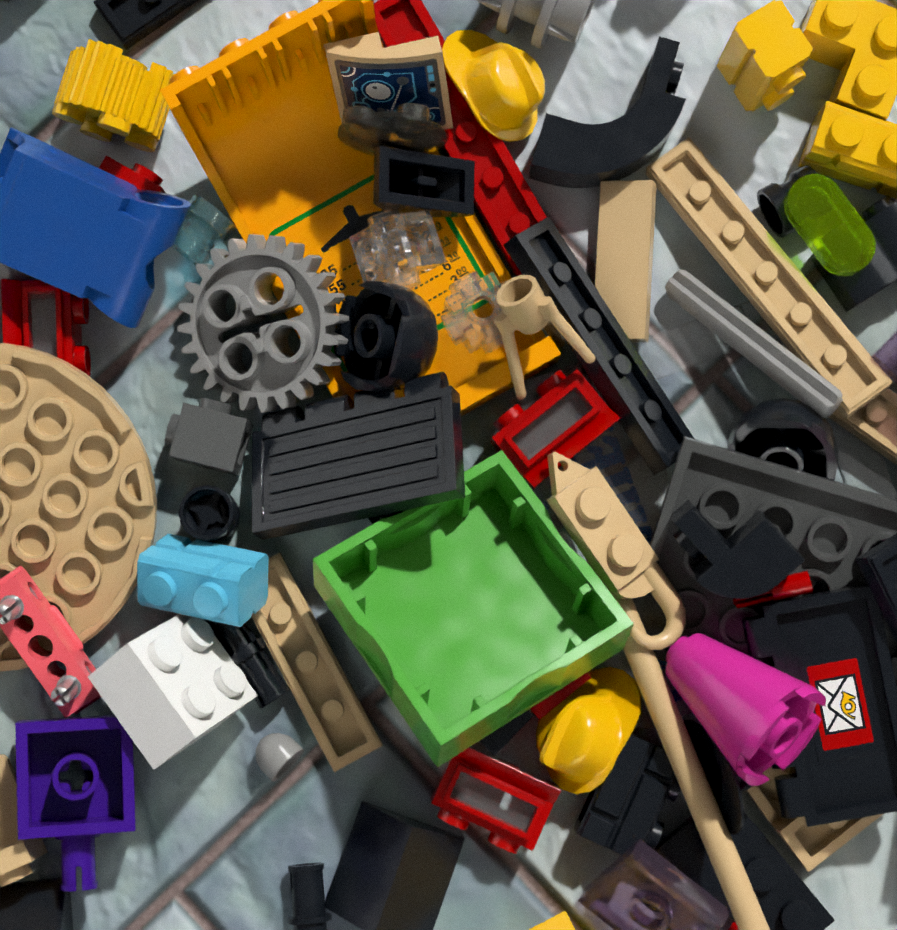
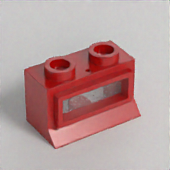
(45, 320)
(560, 422)
(495, 798)

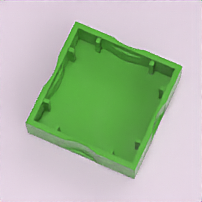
(470, 608)

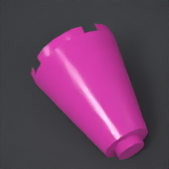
(744, 704)

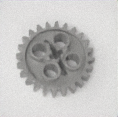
(248, 276)

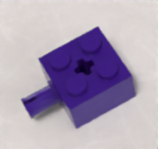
(74, 816)

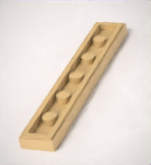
(767, 275)

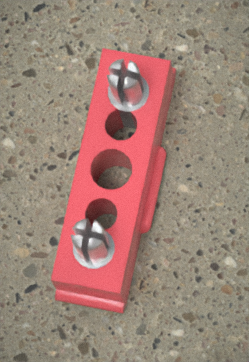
(67, 688)

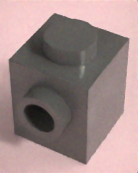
(209, 436)

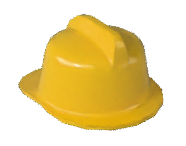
(496, 81)
(589, 730)

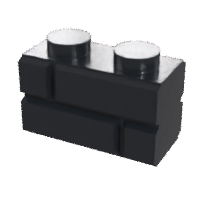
(630, 799)

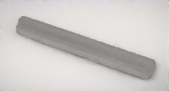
(754, 343)

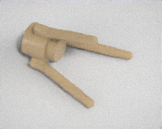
(529, 311)

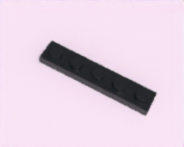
(617, 367)

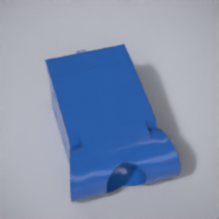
(83, 227)

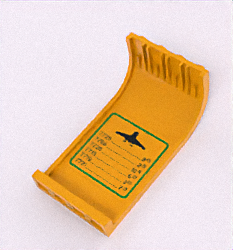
(271, 148)

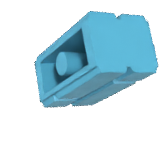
(203, 579)

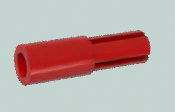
(791, 586)

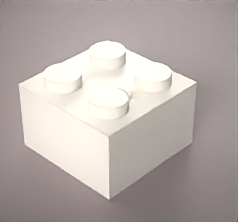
(172, 687)

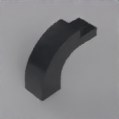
(586, 154)

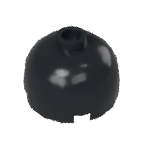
(388, 337)
(787, 435)

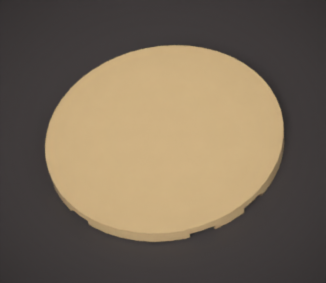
(71, 492)

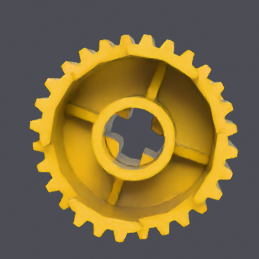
(113, 96)

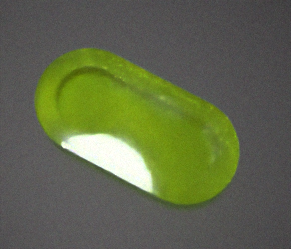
(829, 225)

